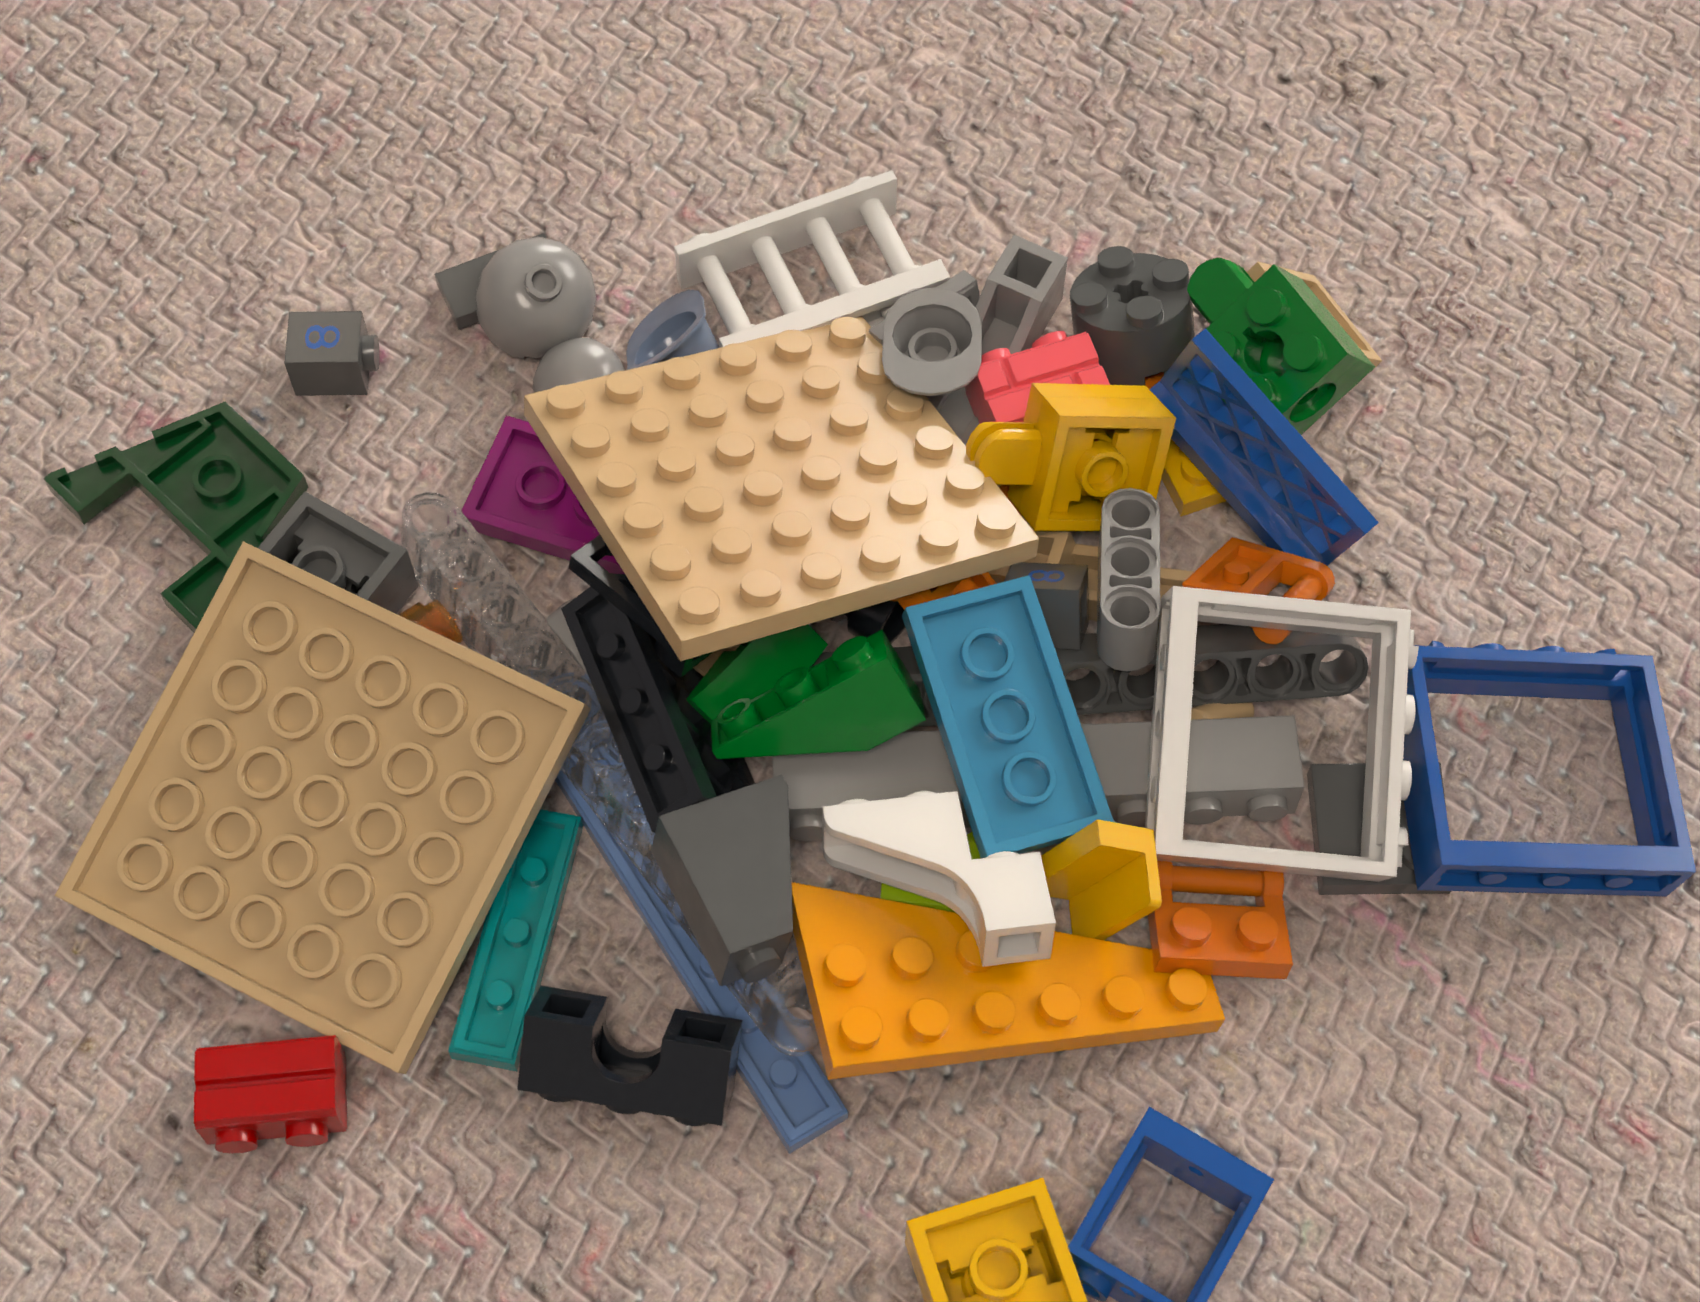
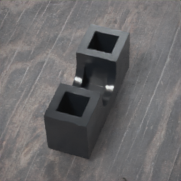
(574, 1057)

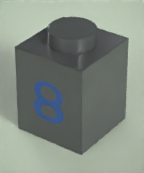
(330, 353)
(1062, 597)

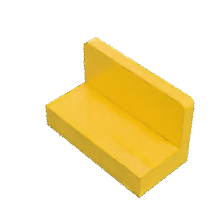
(1106, 876)

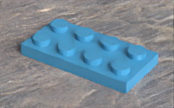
(1006, 717)

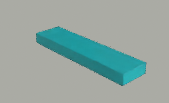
(516, 944)

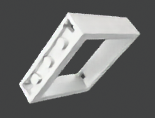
(1389, 718)

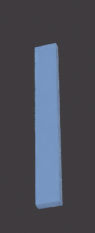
(786, 1087)

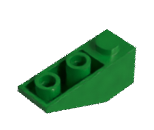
(835, 706)

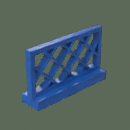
(1256, 459)

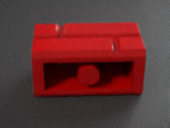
(270, 1092)

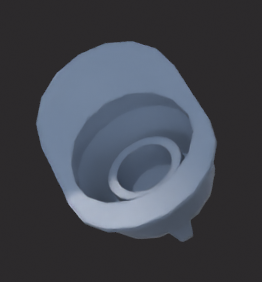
(671, 331)

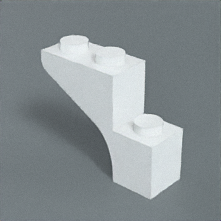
(925, 850)

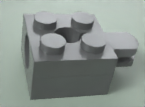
(343, 553)

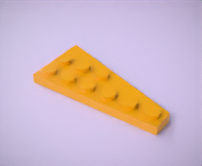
(910, 991)

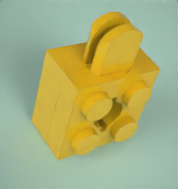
(1055, 464)
(994, 1250)

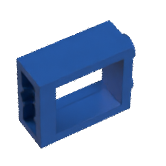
(1196, 1164)

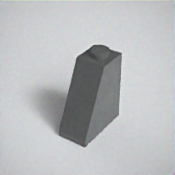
(733, 877)

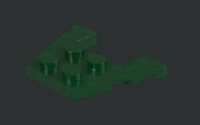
(209, 478)

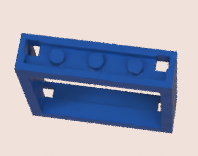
(1631, 684)

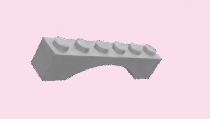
(1013, 314)

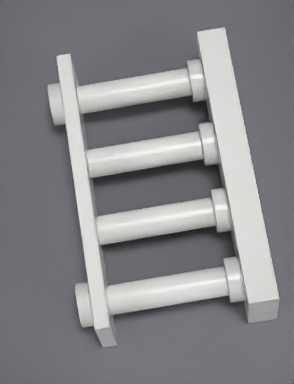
(814, 221)

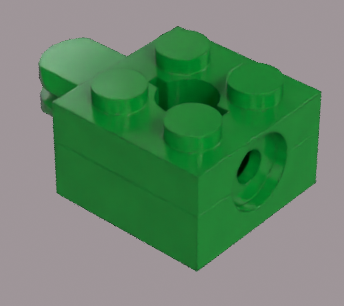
(1279, 337)

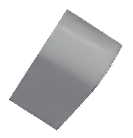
(1128, 579)

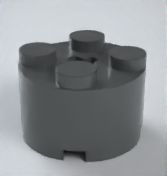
(1133, 312)

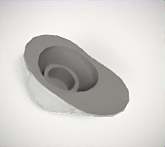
(932, 342)

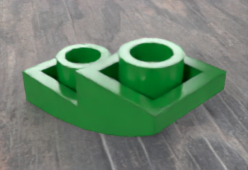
(754, 668)

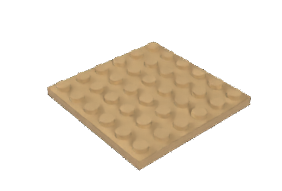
(774, 485)
(324, 806)

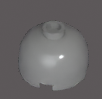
(534, 297)

